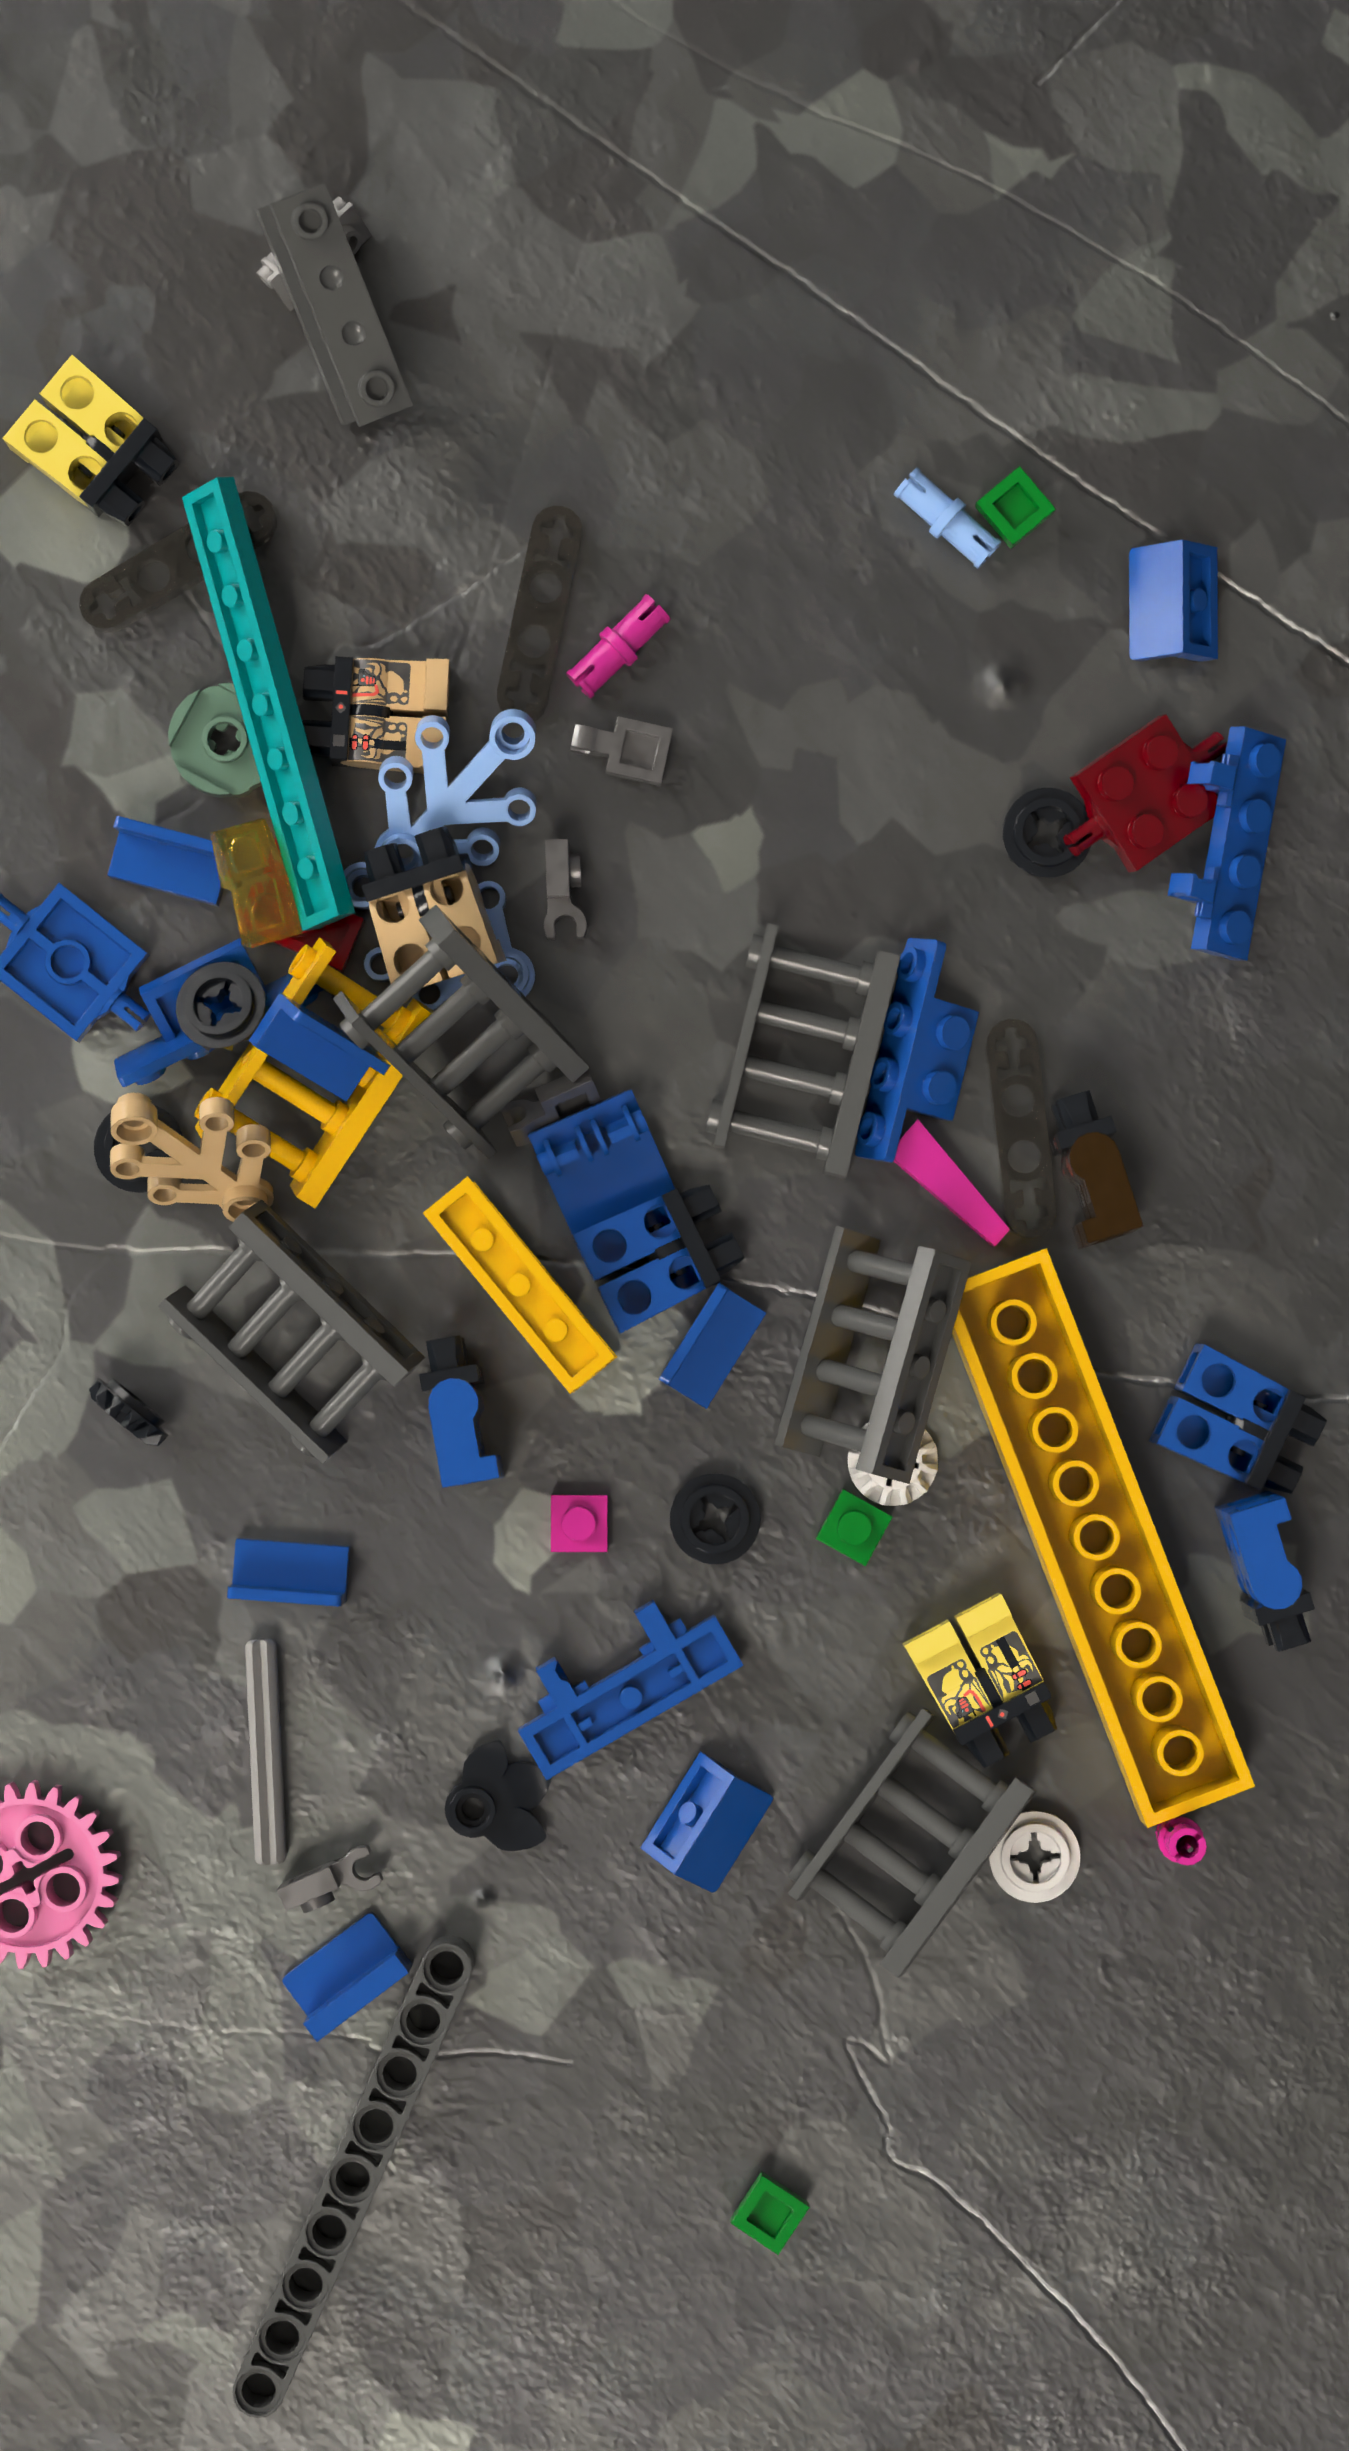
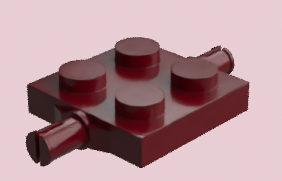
(1141, 794)

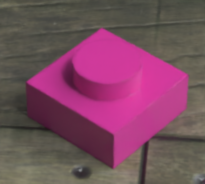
(579, 1523)

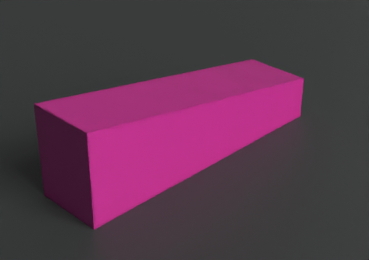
(938, 1174)

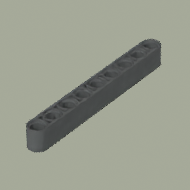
(345, 2201)

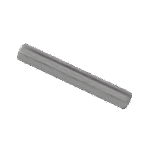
(265, 1751)

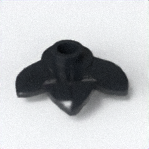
(507, 1797)

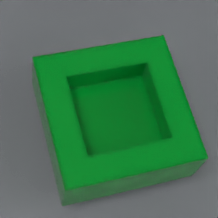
(1015, 507)
(853, 1527)
(769, 2213)

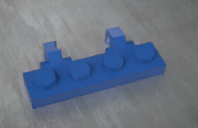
(1238, 842)
(588, 1718)

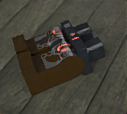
(1095, 1169)

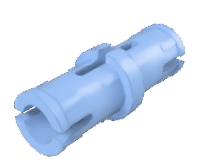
(947, 518)

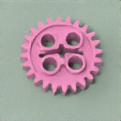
(51, 1918)

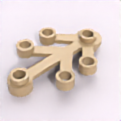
(137, 1123)

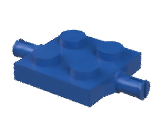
(70, 963)

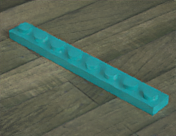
(268, 703)

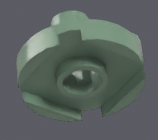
(194, 749)

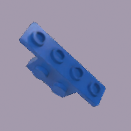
(160, 997)
(919, 1054)

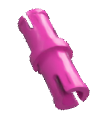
(618, 646)
(1178, 1851)

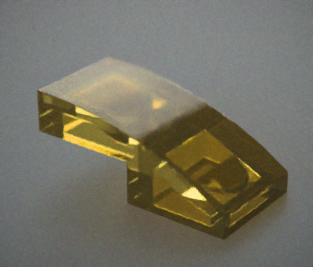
(258, 882)

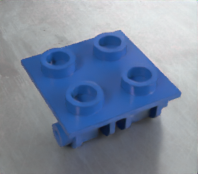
(601, 1161)

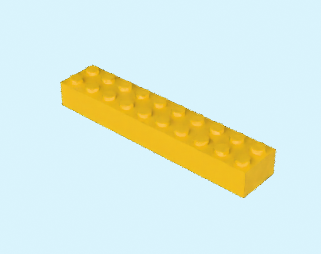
(1096, 1541)

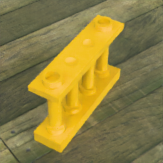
(341, 1121)
(520, 1284)

